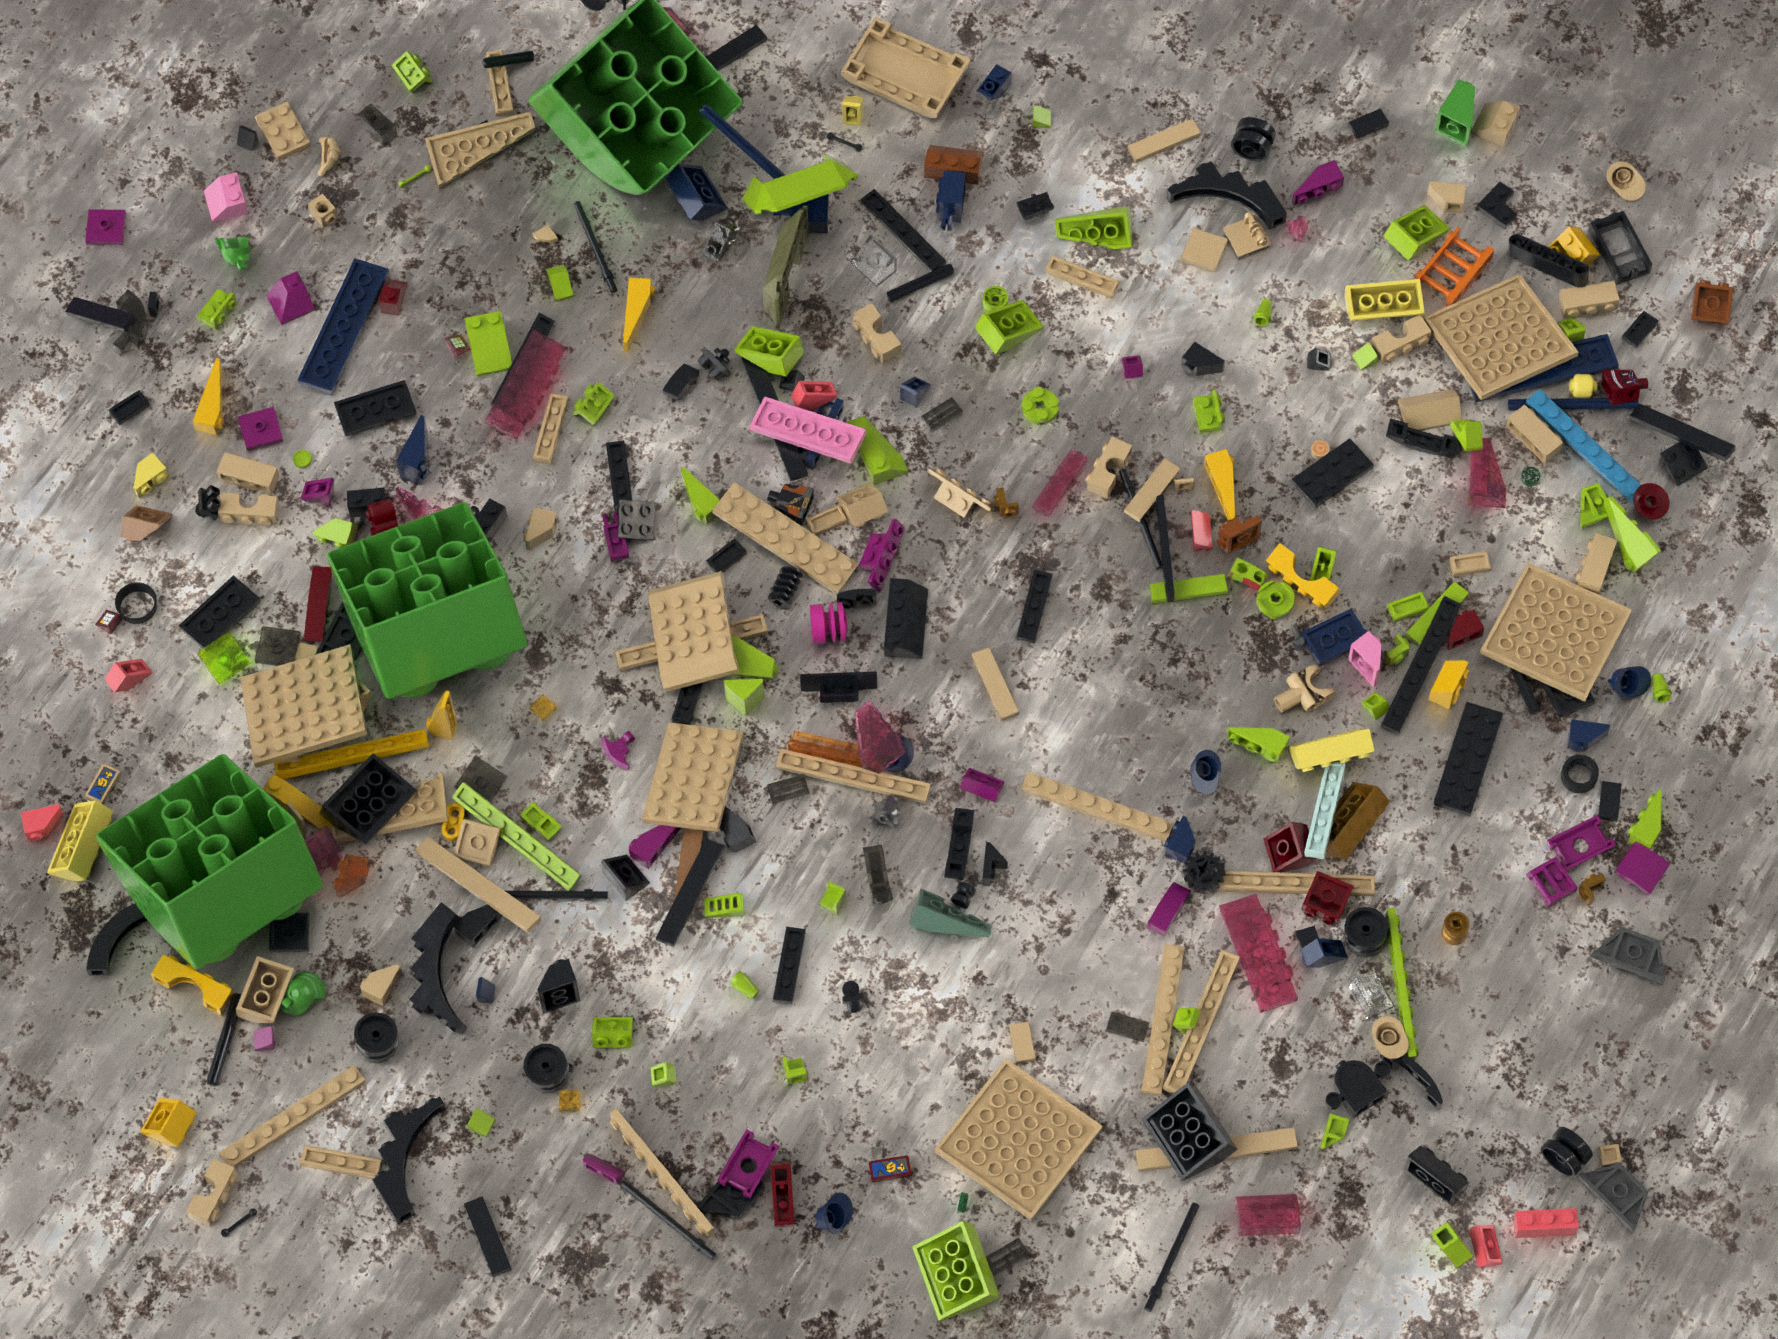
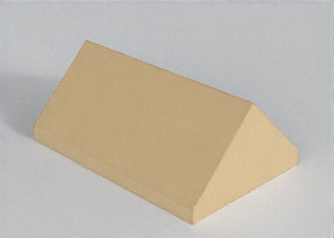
(1430, 409)

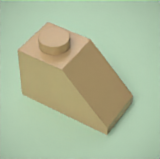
(380, 984)

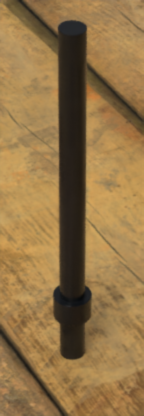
(607, 274)
(1129, 487)
(587, 894)
(697, 1243)
(1156, 1290)

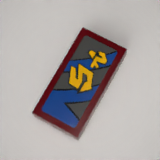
(890, 1168)

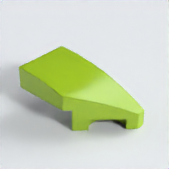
(1334, 1130)

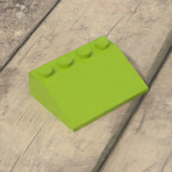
(956, 1271)

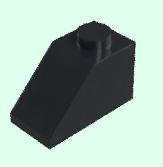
(1201, 361)

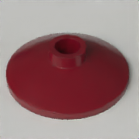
(1658, 498)

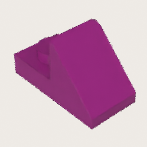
(319, 490)

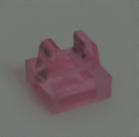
(1298, 228)

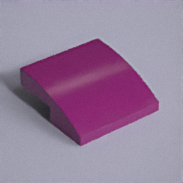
(1642, 867)

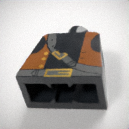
(793, 501)

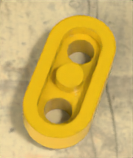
(453, 823)

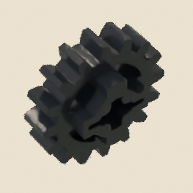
(1207, 879)

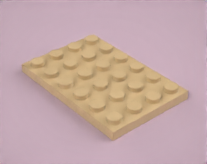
(693, 777)

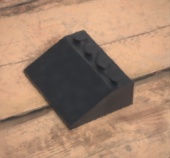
(367, 800)
(1189, 1132)

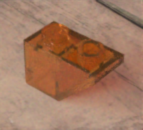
(352, 874)

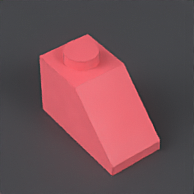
(813, 394)
(127, 674)
(41, 821)

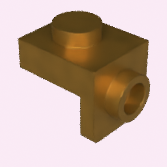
(1005, 509)
(1591, 884)

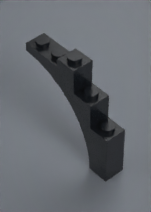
(1233, 187)
(431, 941)
(404, 1131)

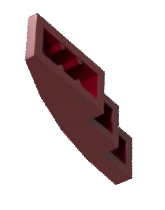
(318, 603)

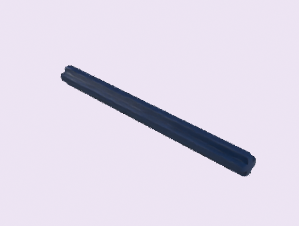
(741, 142)
(1576, 403)

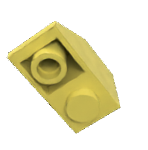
(149, 474)

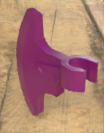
(618, 750)

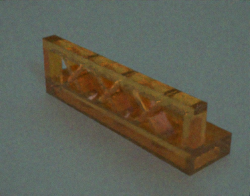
(825, 752)

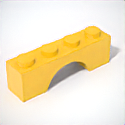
(1321, 590)
(171, 972)

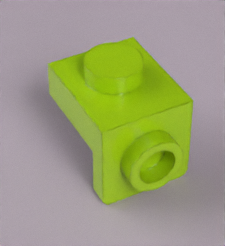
(1399, 653)
(1186, 1019)

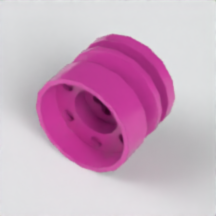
(828, 623)

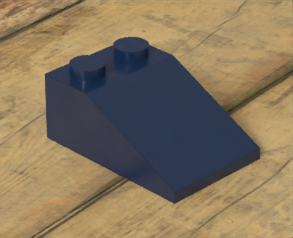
(413, 459)

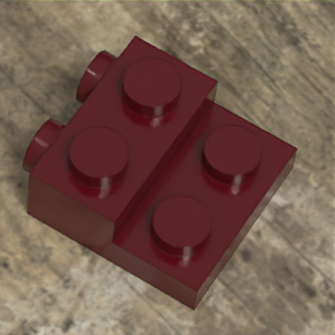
(1326, 898)

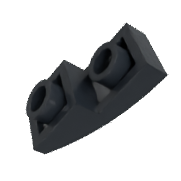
(679, 382)
(851, 597)

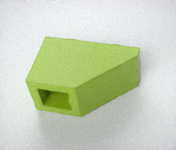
(337, 530)
(1452, 1244)

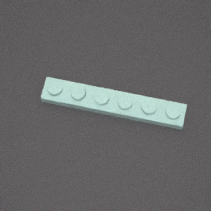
(1325, 810)

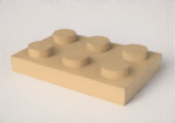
(282, 131)

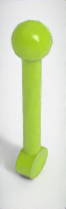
(427, 168)

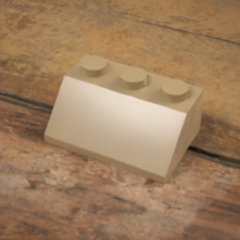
(264, 991)

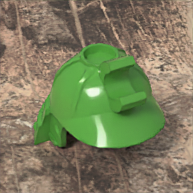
(235, 250)
(302, 992)

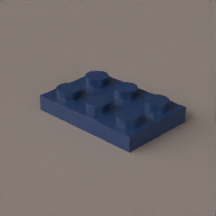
(1333, 636)

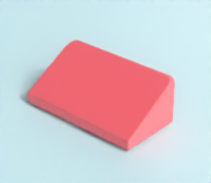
(1201, 530)
(1485, 1246)

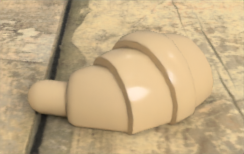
(330, 154)

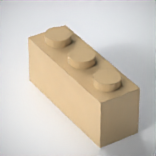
(1588, 299)
(1534, 433)
(248, 473)
(1596, 563)

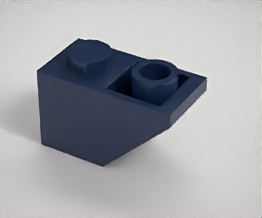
(996, 83)
(1181, 843)

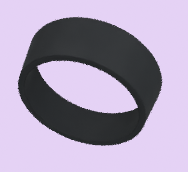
(135, 587)

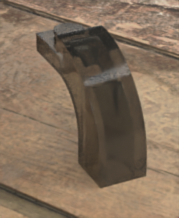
(139, 327)
(877, 874)

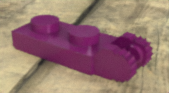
(616, 546)

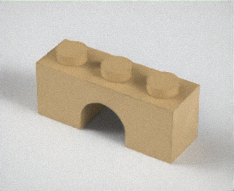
(883, 345)
(1389, 347)
(1114, 454)
(263, 512)
(207, 1208)

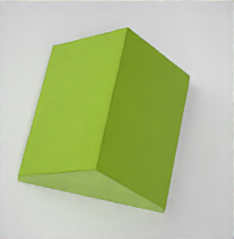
(744, 693)

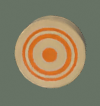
(1319, 449)

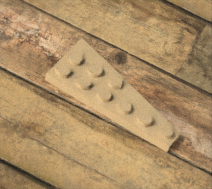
(466, 148)
(422, 809)

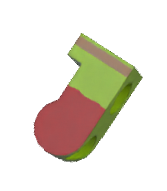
(1247, 574)

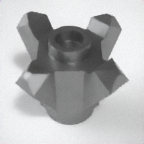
(886, 812)

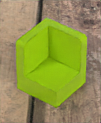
(833, 897)
(794, 1070)

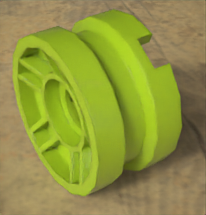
(994, 293)

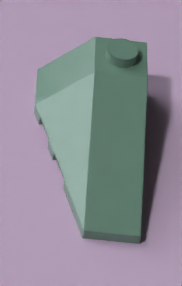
(935, 916)

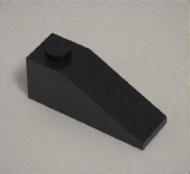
(476, 924)

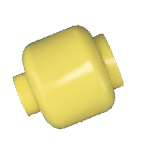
(1582, 386)

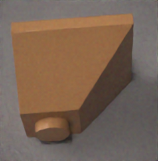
(141, 522)

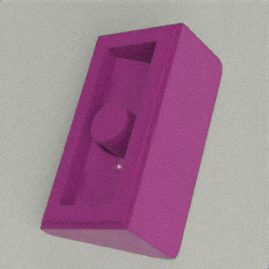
(981, 784)
(603, 1168)

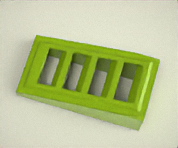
(730, 898)

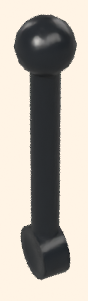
(858, 147)
(225, 1232)

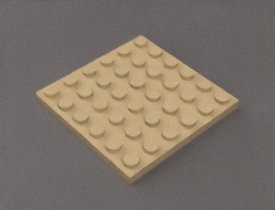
(1500, 336)
(1556, 631)
(303, 706)
(1018, 1139)

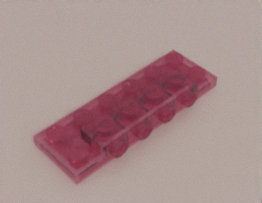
(525, 384)
(1259, 952)

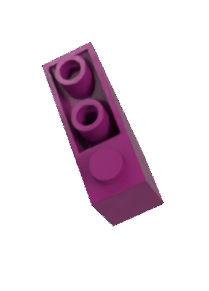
(1322, 180)

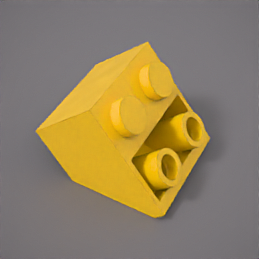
(1576, 245)
(1449, 683)

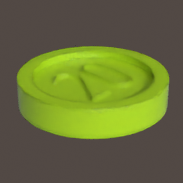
(302, 459)

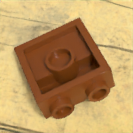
(1712, 302)
(1237, 534)

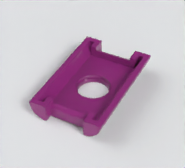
(1587, 831)
(747, 1149)

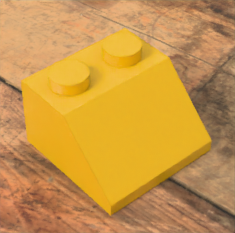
(169, 1121)

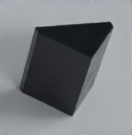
(624, 875)

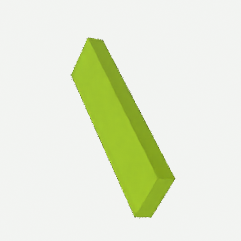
(1190, 588)
(1419, 629)

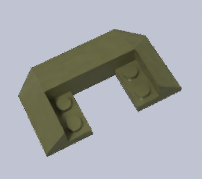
(786, 253)

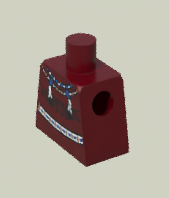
(1622, 386)

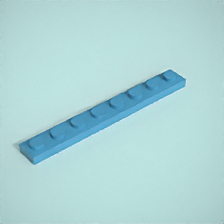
(1583, 444)

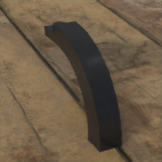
(110, 937)

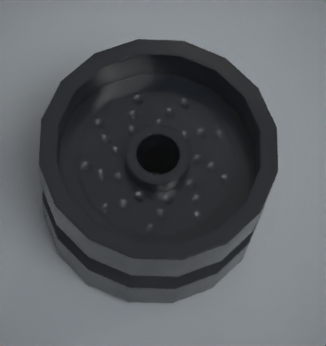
(1253, 139)
(1366, 932)
(379, 1048)
(548, 1079)
(1566, 1152)

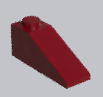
(782, 1192)

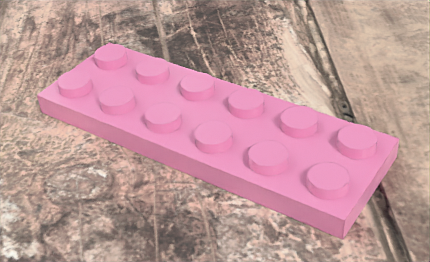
(808, 430)

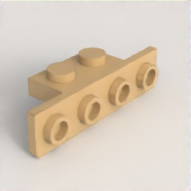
(956, 496)

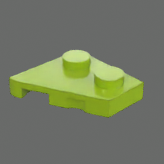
(1592, 505)

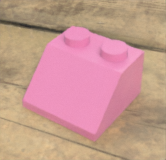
(225, 198)
(1365, 656)

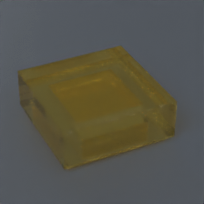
(543, 707)
(569, 1100)

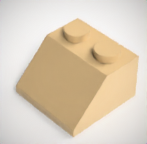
(1496, 121)
(862, 504)

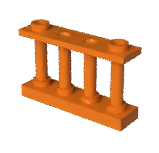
(1462, 282)

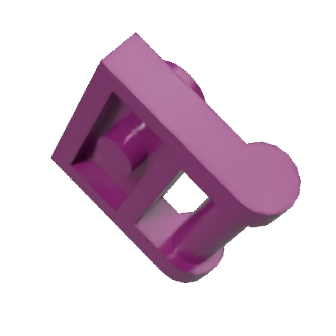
(1557, 878)

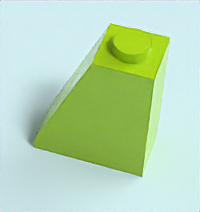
(753, 662)

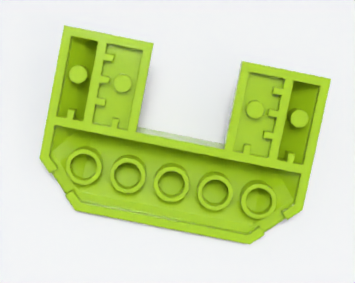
(798, 186)

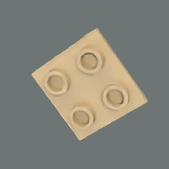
(1247, 235)

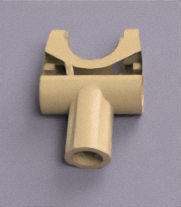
(1303, 692)

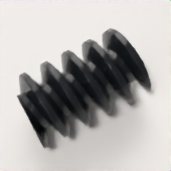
(785, 586)

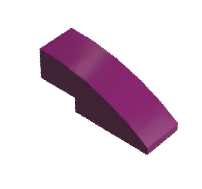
(1168, 909)

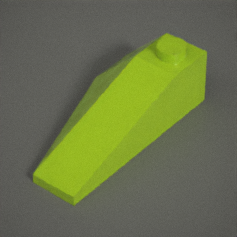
(1102, 227)
(878, 455)
(1635, 547)

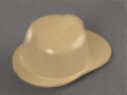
(1626, 180)
(1390, 1037)

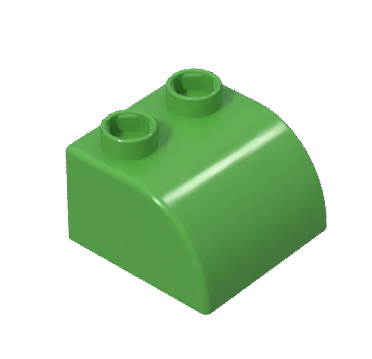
(634, 99)
(428, 601)
(211, 861)

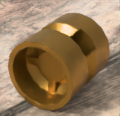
(1455, 928)

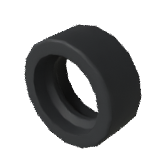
(1579, 760)

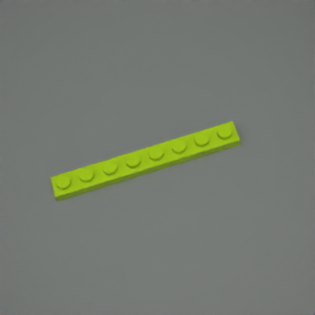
(517, 836)
(1400, 978)

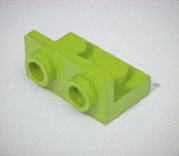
(411, 71)
(217, 308)
(594, 402)
(1208, 412)
(612, 1032)

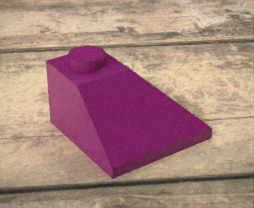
(290, 298)

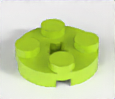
(1037, 396)
(1273, 609)

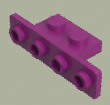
(880, 553)

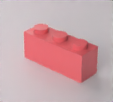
(1545, 1223)

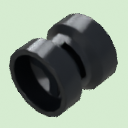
(963, 895)

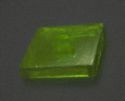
(223, 658)

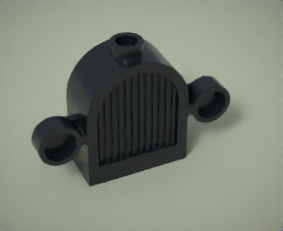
(1358, 1086)

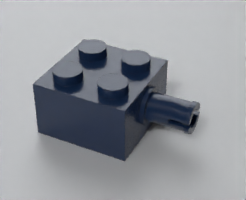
(950, 198)
(817, 213)

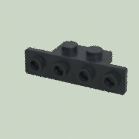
(838, 686)

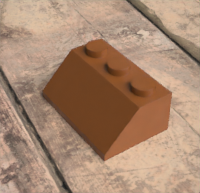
(953, 159)

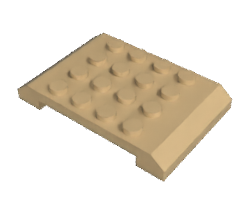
(904, 69)
(692, 631)

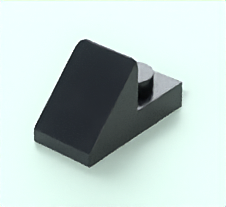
(992, 860)

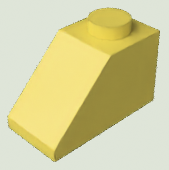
(853, 110)

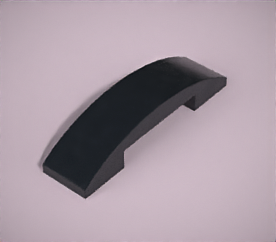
(1423, 441)
(959, 844)
(1432, 1092)

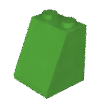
(1456, 113)

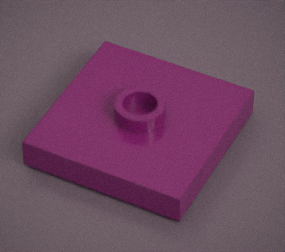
(105, 226)
(260, 428)

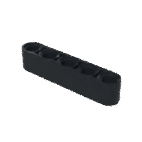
(1548, 260)

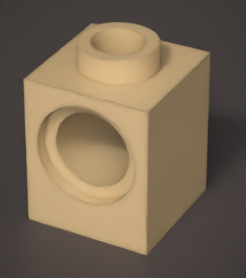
(321, 204)

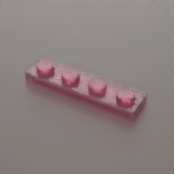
(1059, 483)

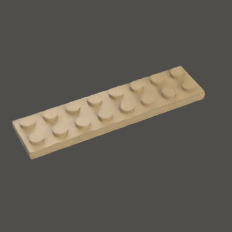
(785, 538)

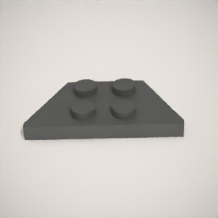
(1633, 953)
(1618, 1192)

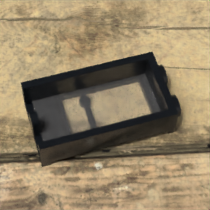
(1620, 247)

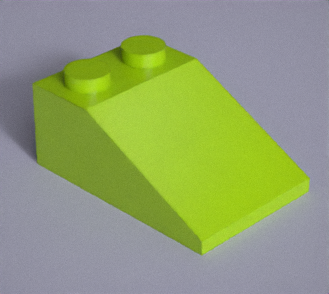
(1415, 232)
(1008, 326)
(488, 343)
(771, 350)

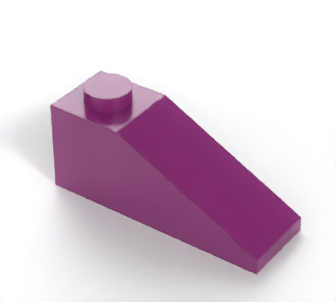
(651, 844)

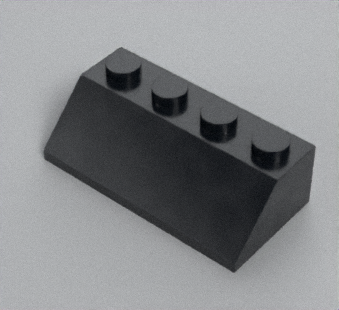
(905, 619)

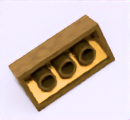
(1354, 817)

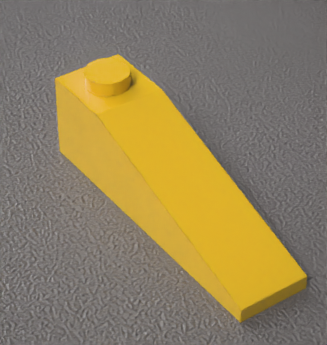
(638, 302)
(209, 411)
(1220, 470)
(443, 718)
(284, 792)

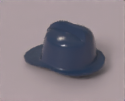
(1630, 681)
(1205, 772)
(835, 1213)

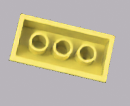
(1384, 300)
(1331, 749)
(78, 842)

